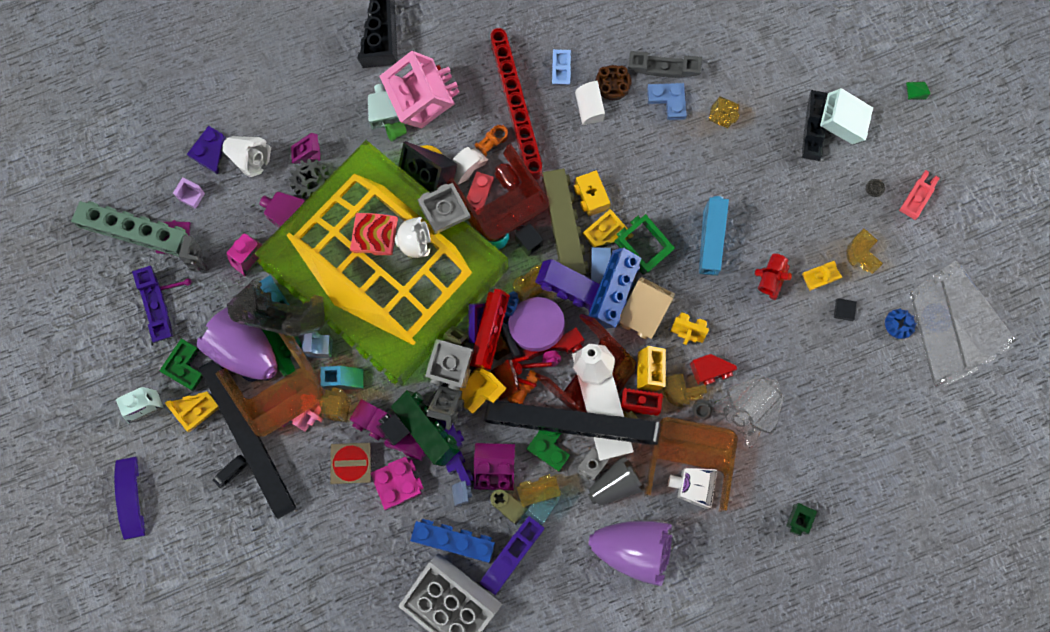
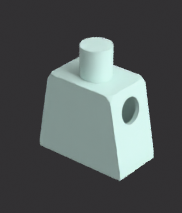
(380, 108)

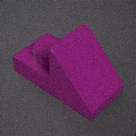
(306, 149)

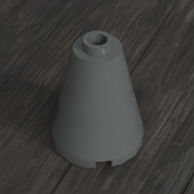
(616, 483)

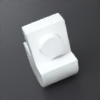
(467, 162)

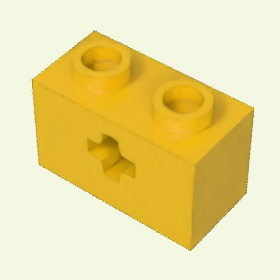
(591, 183)
(651, 369)

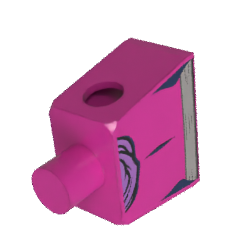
(242, 255)

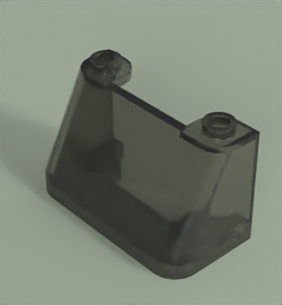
(275, 315)

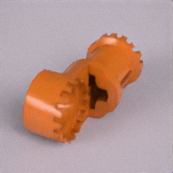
(491, 140)
(519, 396)

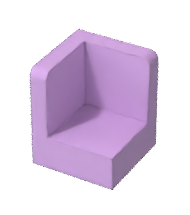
(188, 193)

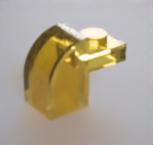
(859, 252)
(678, 395)

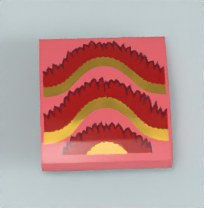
(374, 234)

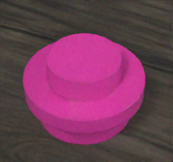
(551, 356)

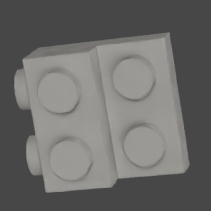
(443, 208)
(449, 364)

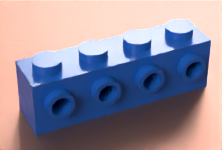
(615, 287)
(453, 542)

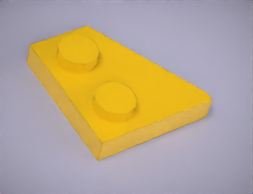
(605, 230)
(193, 409)

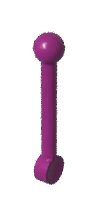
(186, 282)

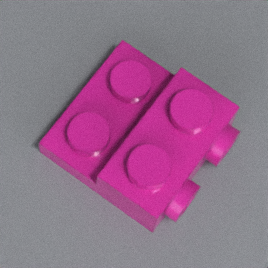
(397, 482)

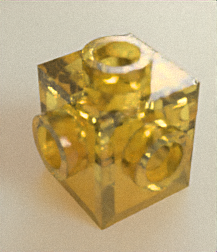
(724, 112)

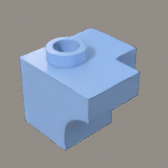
(317, 345)

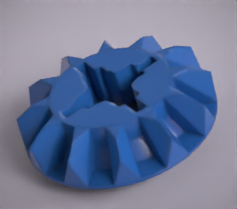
(512, 304)
(892, 325)

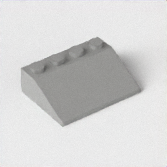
(449, 600)

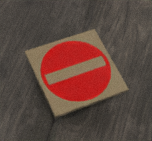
(350, 463)

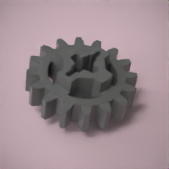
(307, 171)

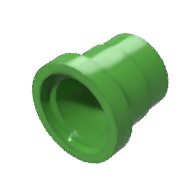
(395, 130)

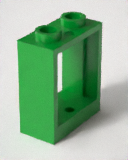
(667, 246)

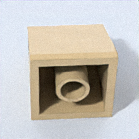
(646, 308)

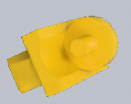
(821, 275)
(689, 330)

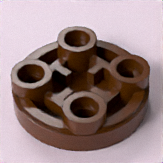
(613, 82)

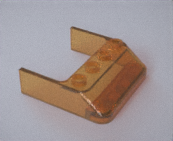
(281, 400)
(696, 446)

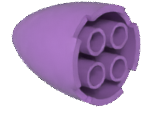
(238, 347)
(635, 549)

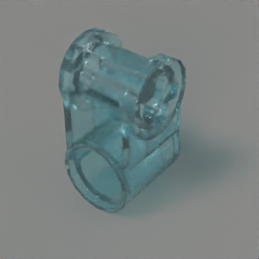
(542, 510)

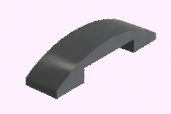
(664, 66)

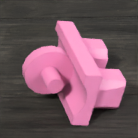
(308, 418)

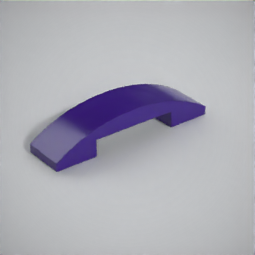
(154, 304)
(127, 498)

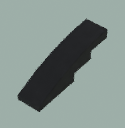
(813, 132)

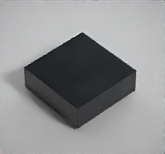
(845, 309)

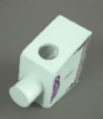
(137, 405)

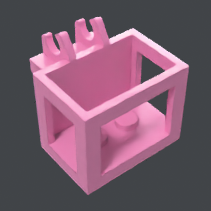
(421, 92)

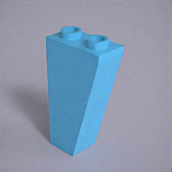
(713, 235)

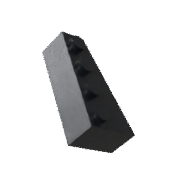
(379, 37)

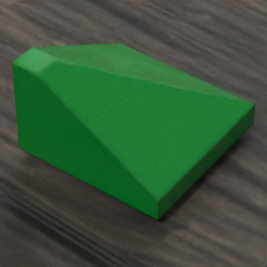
(917, 90)

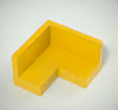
(481, 387)

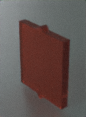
(508, 377)

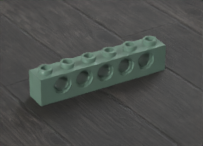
(87, 212)

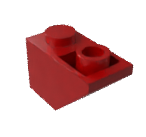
(711, 367)

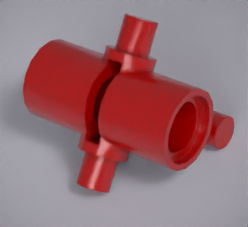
(773, 275)

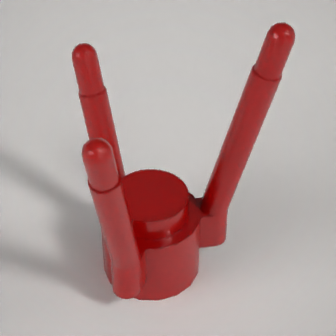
(518, 368)

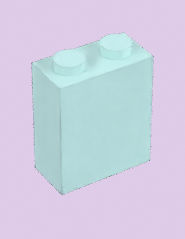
(846, 116)

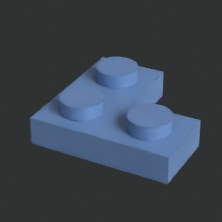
(670, 94)

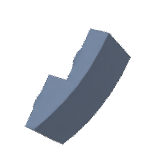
(461, 493)

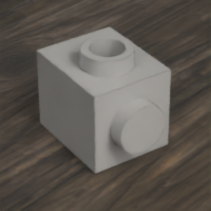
(591, 465)

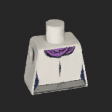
(695, 486)

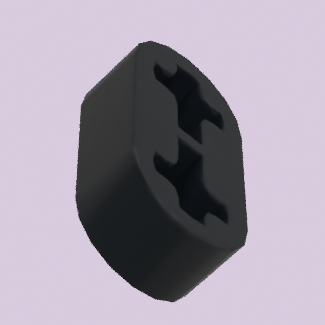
(230, 471)

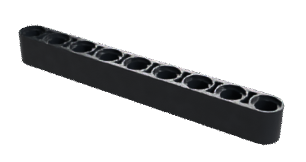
(573, 422)
(250, 445)

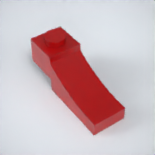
(569, 342)

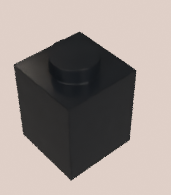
(528, 239)
(392, 428)

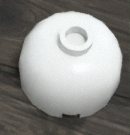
(413, 238)

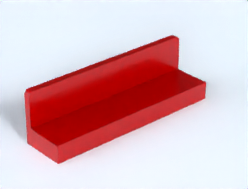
(489, 329)

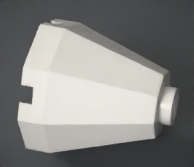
(247, 153)
(594, 363)

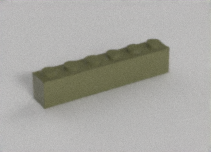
(563, 219)

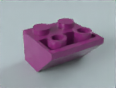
(494, 466)

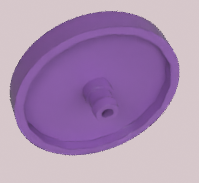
(537, 324)

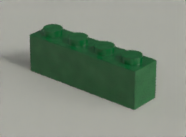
(425, 430)

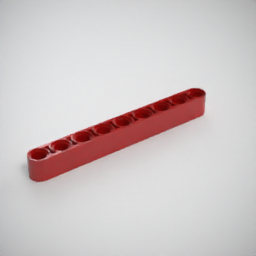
(515, 95)

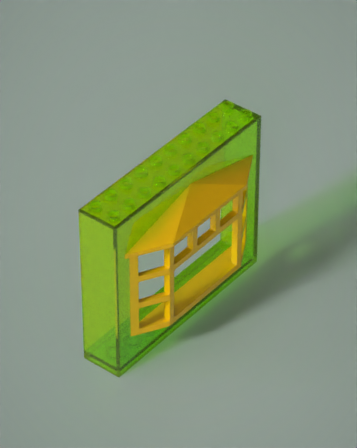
(348, 306)

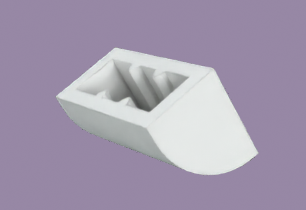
(590, 103)

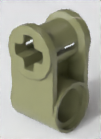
(511, 508)

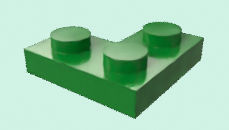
(178, 366)
(544, 448)

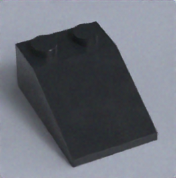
(426, 166)

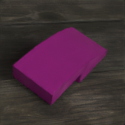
(408, 446)

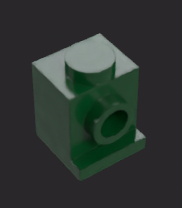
(807, 516)

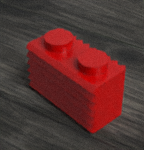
(641, 402)

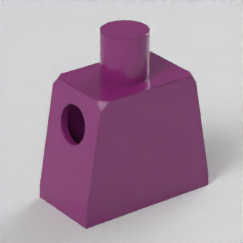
(280, 207)

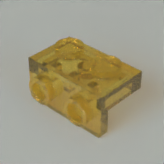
(538, 491)

